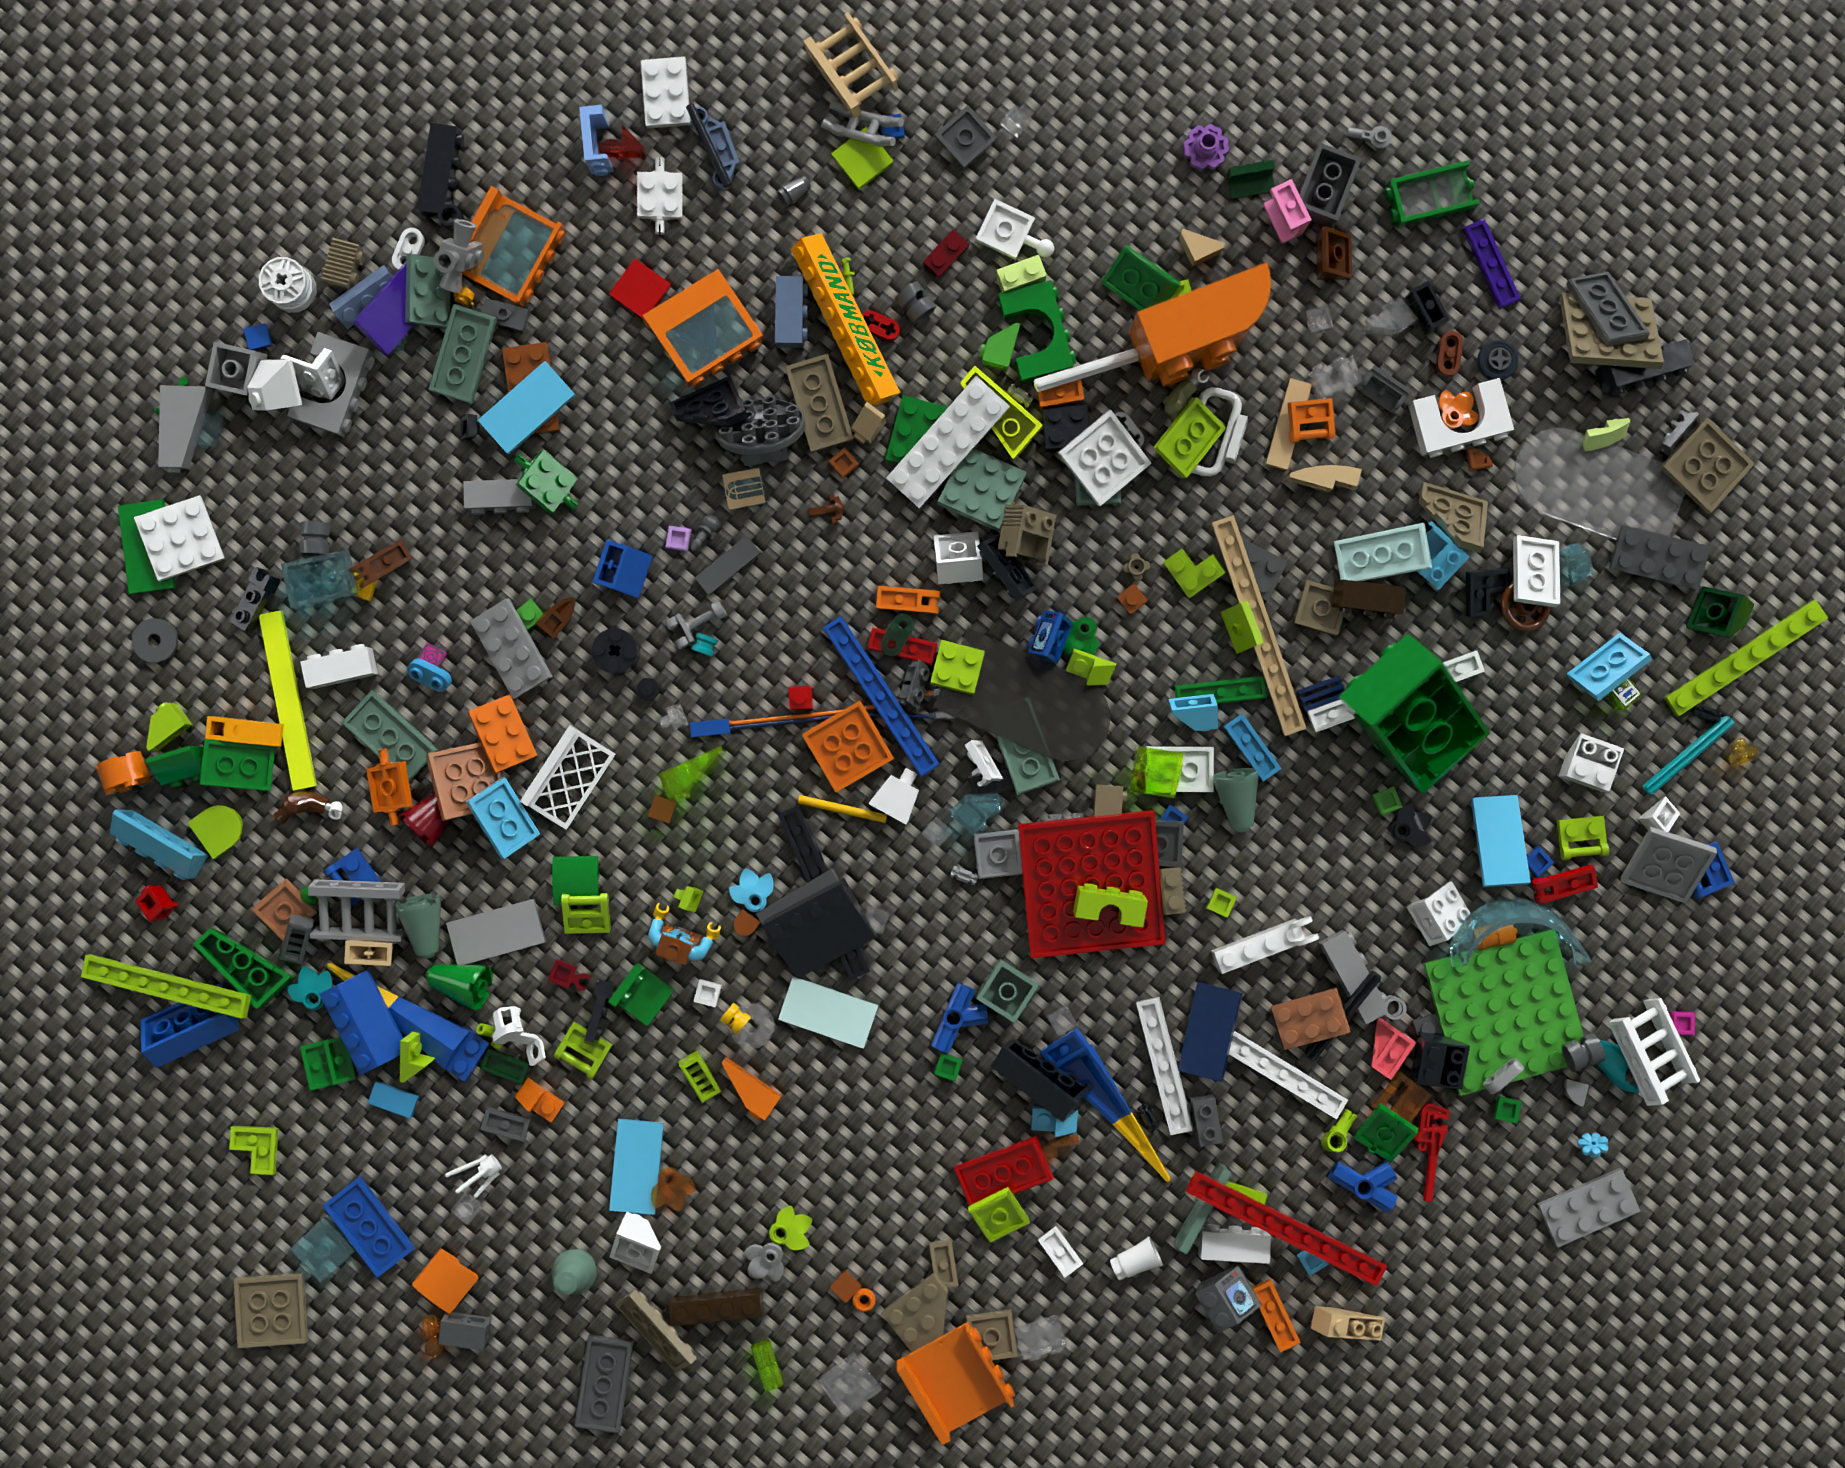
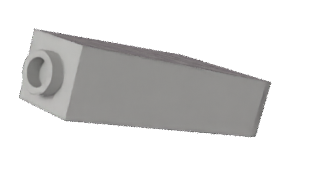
(180, 423)

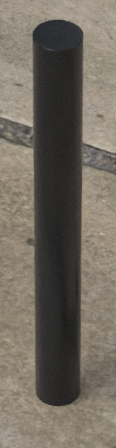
(704, 136)

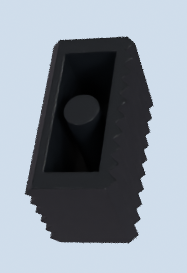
(1427, 307)

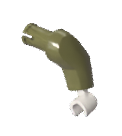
(1178, 396)

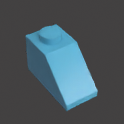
(1196, 711)

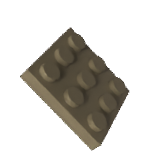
(1707, 465)
(271, 1310)

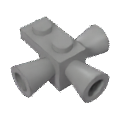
(458, 255)

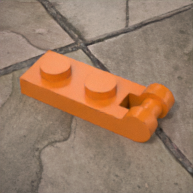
(907, 599)

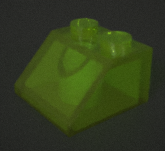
(1156, 772)

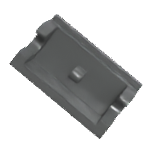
(1383, 389)
(464, 1330)

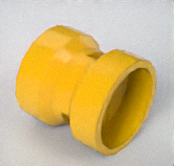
(735, 1018)

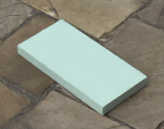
(1383, 553)
(828, 1012)

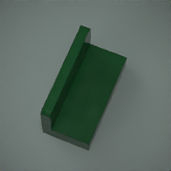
(1251, 179)

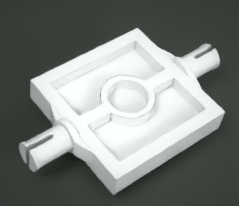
(659, 195)

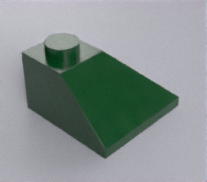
(1720, 612)

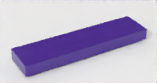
(1491, 264)

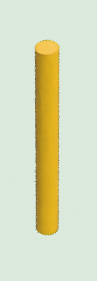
(844, 809)

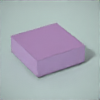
(678, 538)

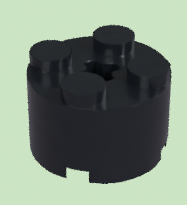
(603, 649)

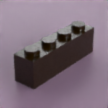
(716, 1307)

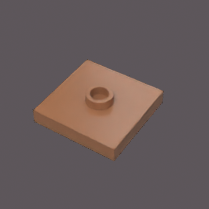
(278, 906)

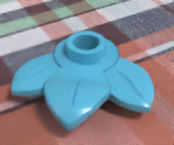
(751, 887)

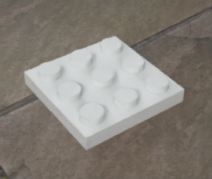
(1104, 458)
(179, 538)

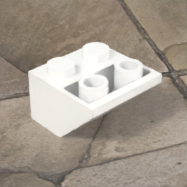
(1591, 763)

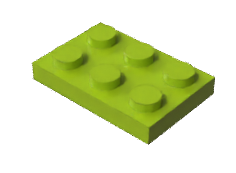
(1189, 437)

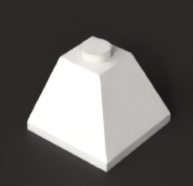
(274, 386)
(636, 1243)

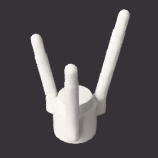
(488, 1166)

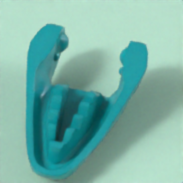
(1616, 1067)

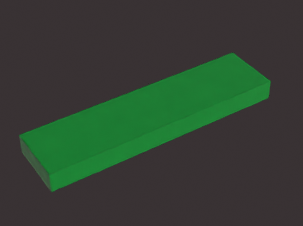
(1226, 690)

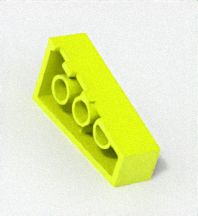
(1016, 425)

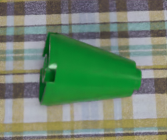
(462, 983)

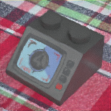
(1227, 1298)

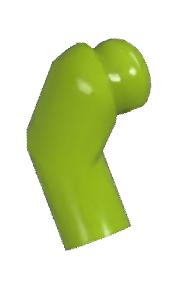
(488, 1030)

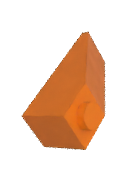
(753, 1092)

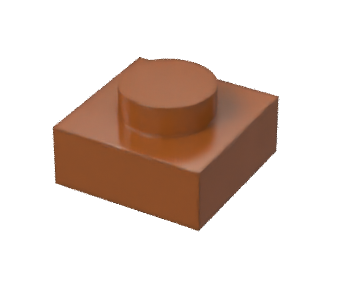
(1131, 599)

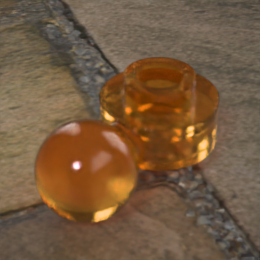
(431, 1328)

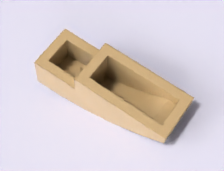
(1326, 477)

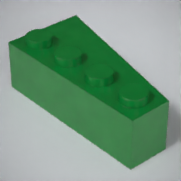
(243, 967)

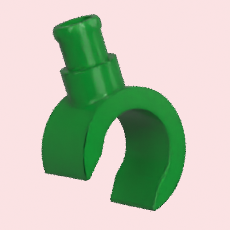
(308, 899)

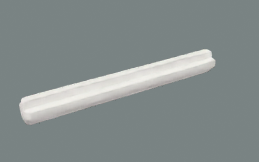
(1086, 370)

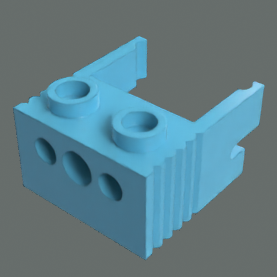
(1444, 555)

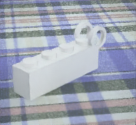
(1262, 945)

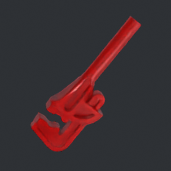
(1431, 1138)

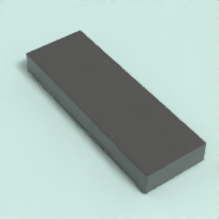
(727, 565)

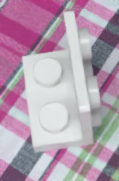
(321, 377)
(1439, 914)

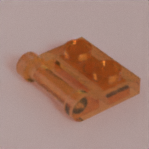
(1408, 1102)

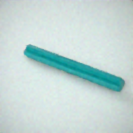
(1688, 755)

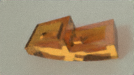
(1050, 1148)

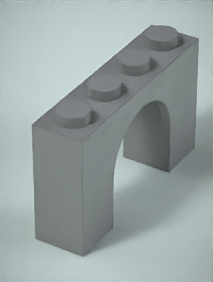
(336, 415)

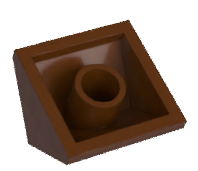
(1333, 255)

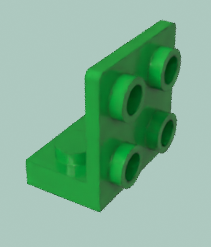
(642, 994)

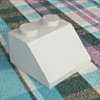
(958, 558)

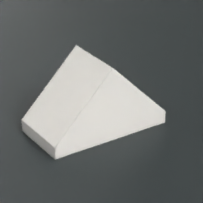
(1660, 815)

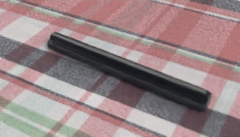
(1349, 1007)

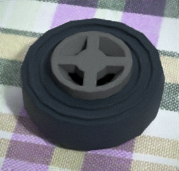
(1501, 353)

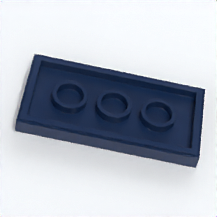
(1210, 1031)

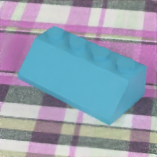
(157, 843)

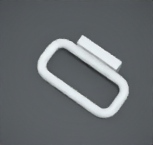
(1233, 433)

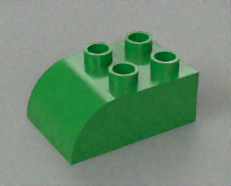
(1414, 712)

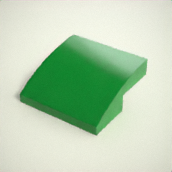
(575, 876)
(327, 1063)

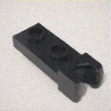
(254, 599)
(602, 993)

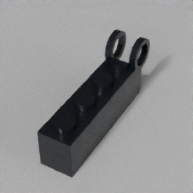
(439, 174)

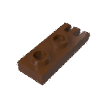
(381, 563)

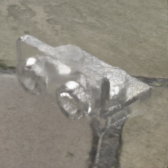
(1040, 1338)

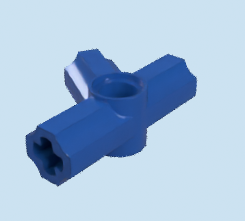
(968, 1015)
(1376, 1180)

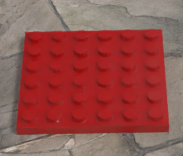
(1096, 851)

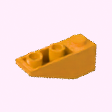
(244, 731)

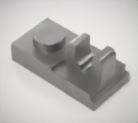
(1681, 431)

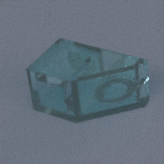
(975, 809)

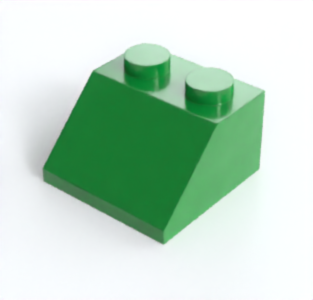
(177, 766)

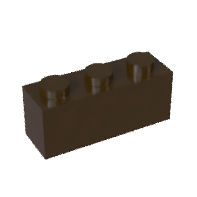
(1368, 598)

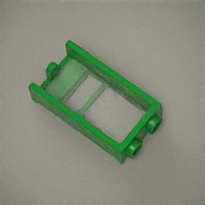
(1430, 194)

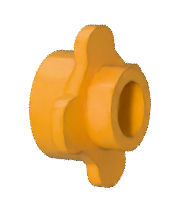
(464, 297)

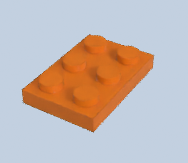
(502, 734)

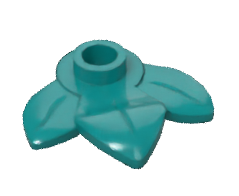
(310, 984)

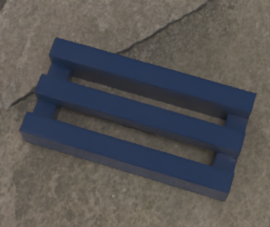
(1340, 687)

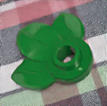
(1082, 640)

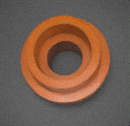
(864, 1306)

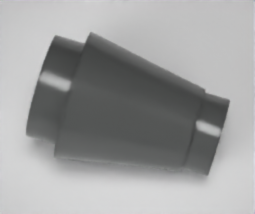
(792, 191)

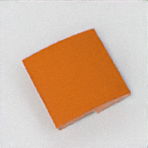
(445, 1281)

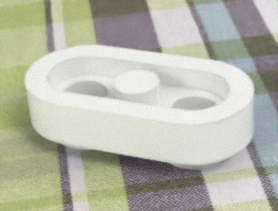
(404, 246)

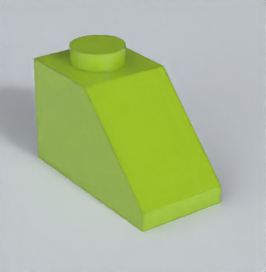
(166, 726)

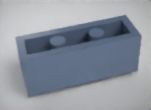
(354, 300)
(790, 312)

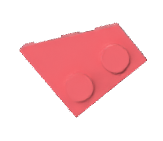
(1389, 1048)

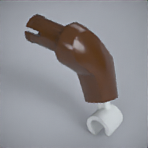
(307, 801)

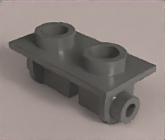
(913, 694)

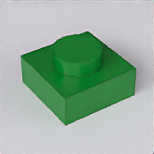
(948, 1066)
(1507, 1109)

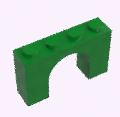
(1041, 301)

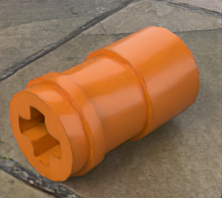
(1500, 937)

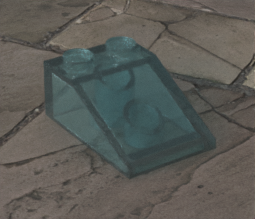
(319, 580)

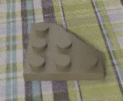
(1457, 514)
(919, 1313)

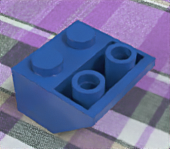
(622, 569)

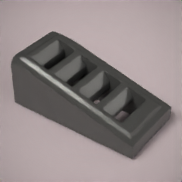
(299, 925)

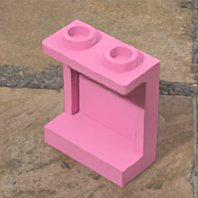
(1287, 211)

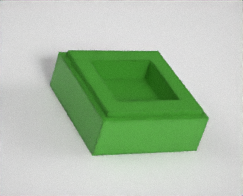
(1387, 801)

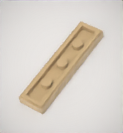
(1281, 448)

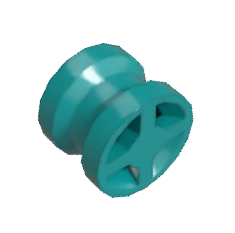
(704, 644)

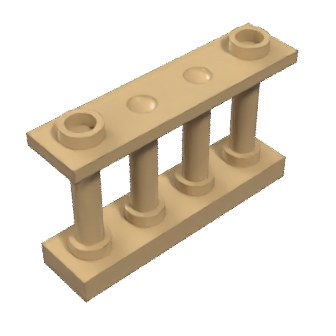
(841, 84)

